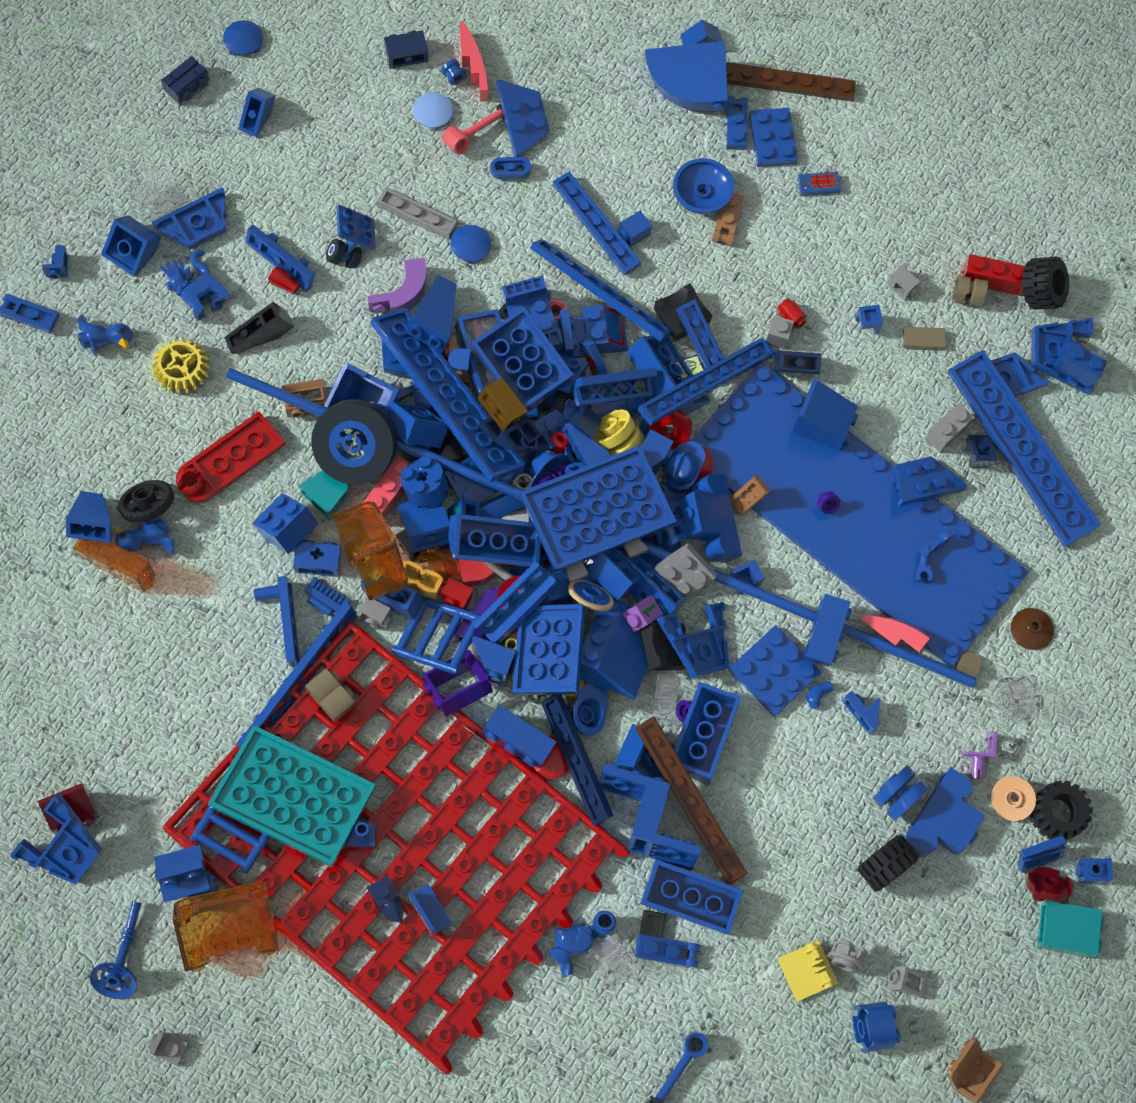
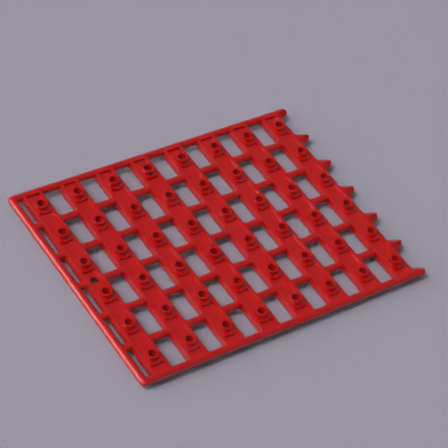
(520, 944)

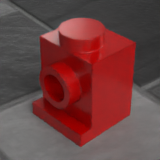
(456, 594)

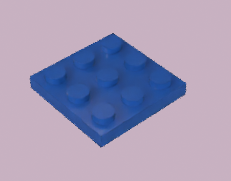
(774, 671)

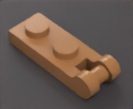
(728, 220)

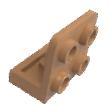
(973, 1071)

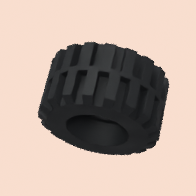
(1045, 283)
(1075, 801)
(888, 863)

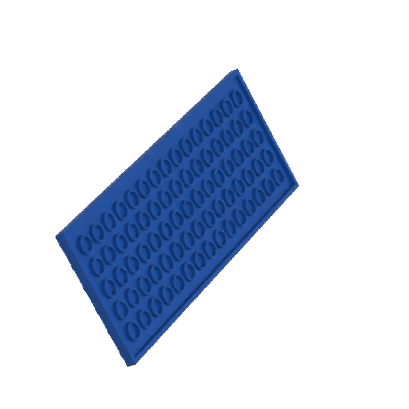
(869, 537)

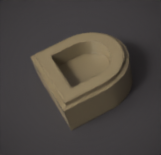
(970, 664)

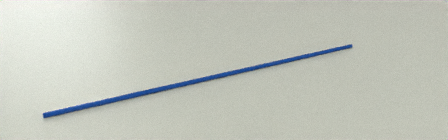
(653, 549)

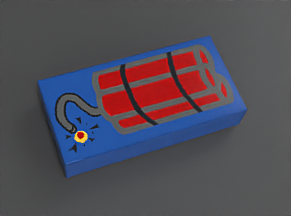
(819, 183)
(593, 357)

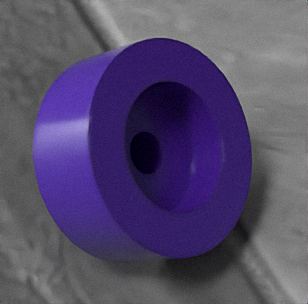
(828, 502)
(682, 709)

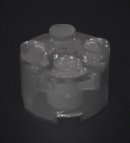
(1019, 698)
(612, 961)

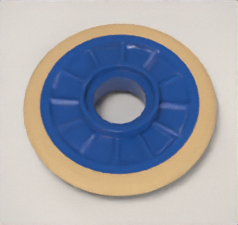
(590, 595)

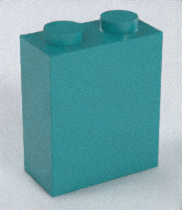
(1070, 929)

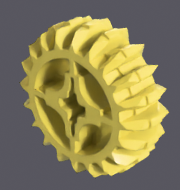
(193, 355)

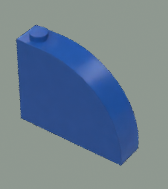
(691, 75)

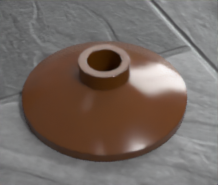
(1026, 635)

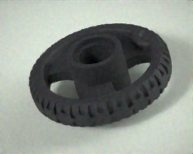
(145, 501)

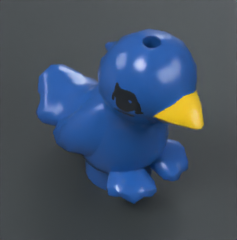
(96, 336)
(150, 534)

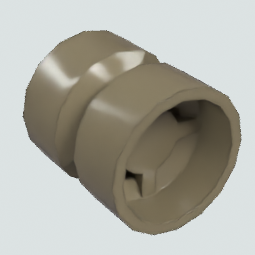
(970, 291)

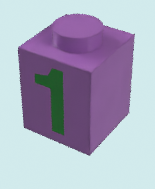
(642, 613)

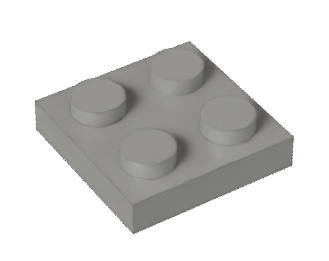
(686, 570)

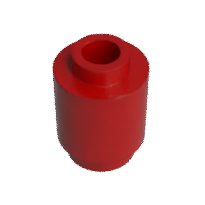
(792, 311)

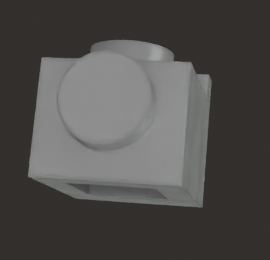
(904, 282)
(375, 614)

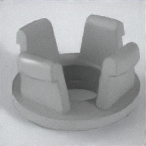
(847, 960)

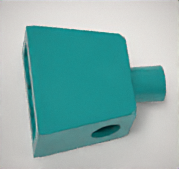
(325, 493)

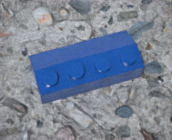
(652, 353)
(493, 540)
(706, 730)

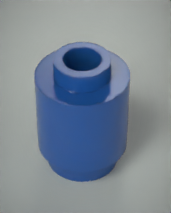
(607, 918)

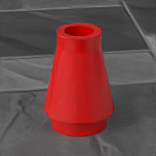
(282, 279)

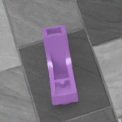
(408, 294)

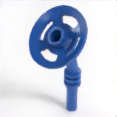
(118, 969)

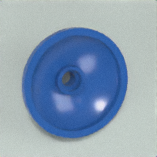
(707, 177)

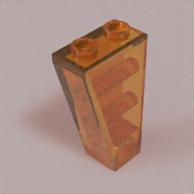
(117, 562)

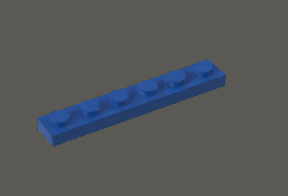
(596, 223)

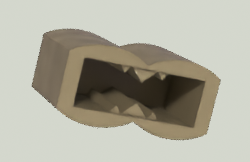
(331, 695)

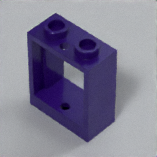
(464, 697)

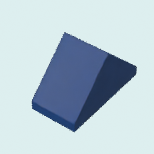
(701, 33)

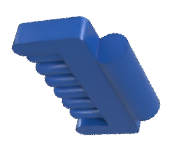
(320, 600)

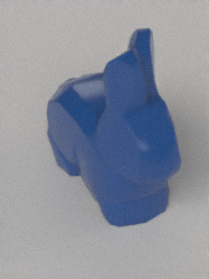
(571, 942)

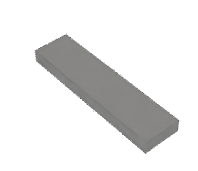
(417, 213)

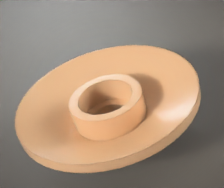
(1005, 805)

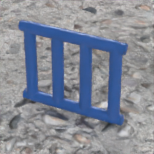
(435, 661)
(257, 843)

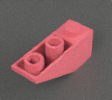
(476, 573)

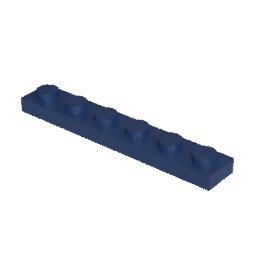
(577, 759)

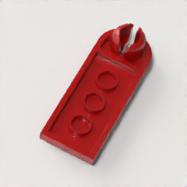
(228, 459)

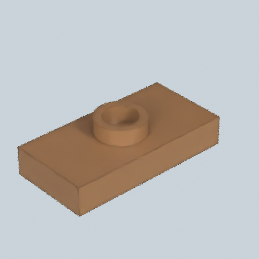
(749, 495)

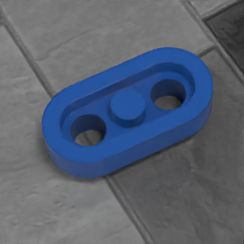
(510, 167)

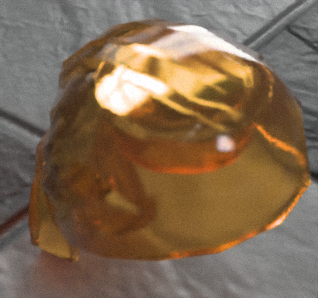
(439, 562)

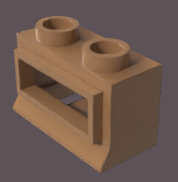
(304, 388)

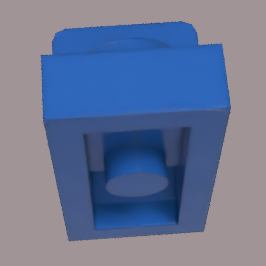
(865, 716)

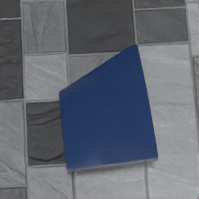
(519, 437)

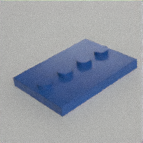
(549, 651)

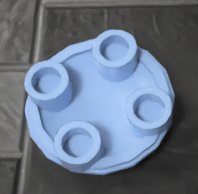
(433, 110)

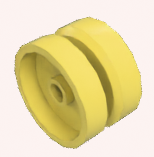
(618, 432)

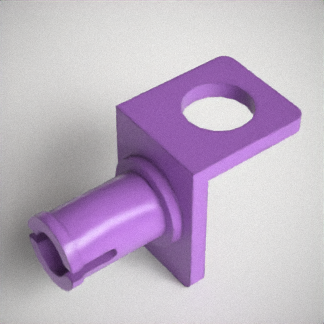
(978, 758)

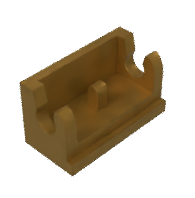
(502, 404)

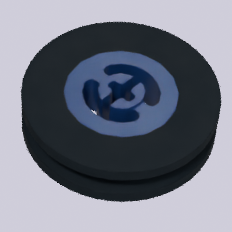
(332, 444)

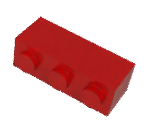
(1000, 275)

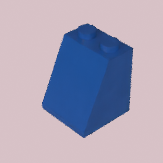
(826, 416)

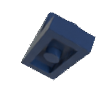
(981, 451)

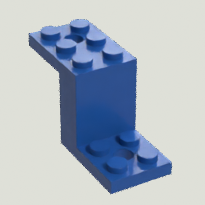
(652, 798)

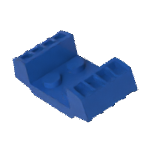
(533, 296)

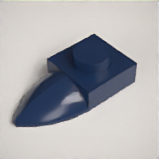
(387, 899)

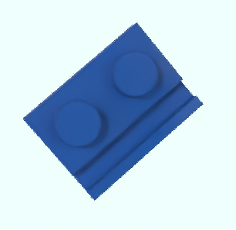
(1041, 854)

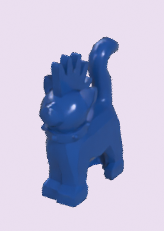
(200, 289)

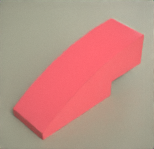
(895, 630)

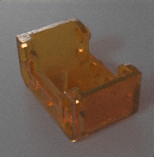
(372, 548)
(225, 923)

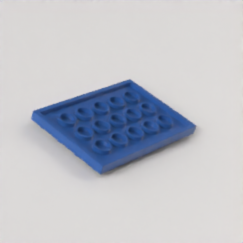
(597, 508)

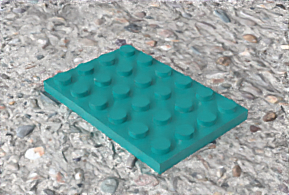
(292, 795)

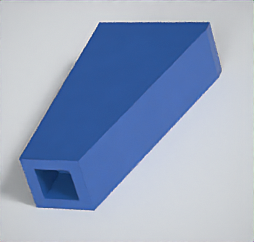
(434, 315)

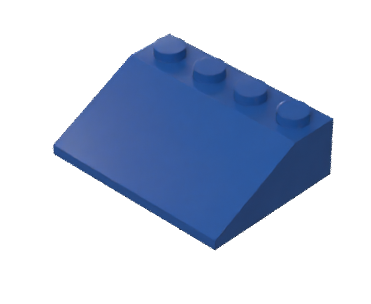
(523, 358)
(614, 653)

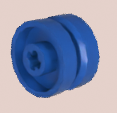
(898, 790)

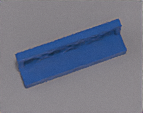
(613, 378)
(518, 604)

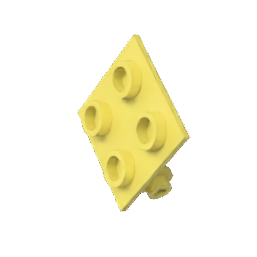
(807, 971)

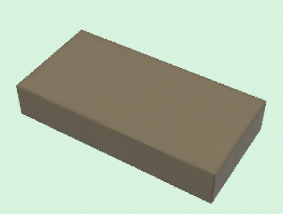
(924, 338)

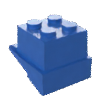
(359, 384)

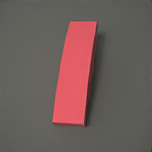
(472, 58)

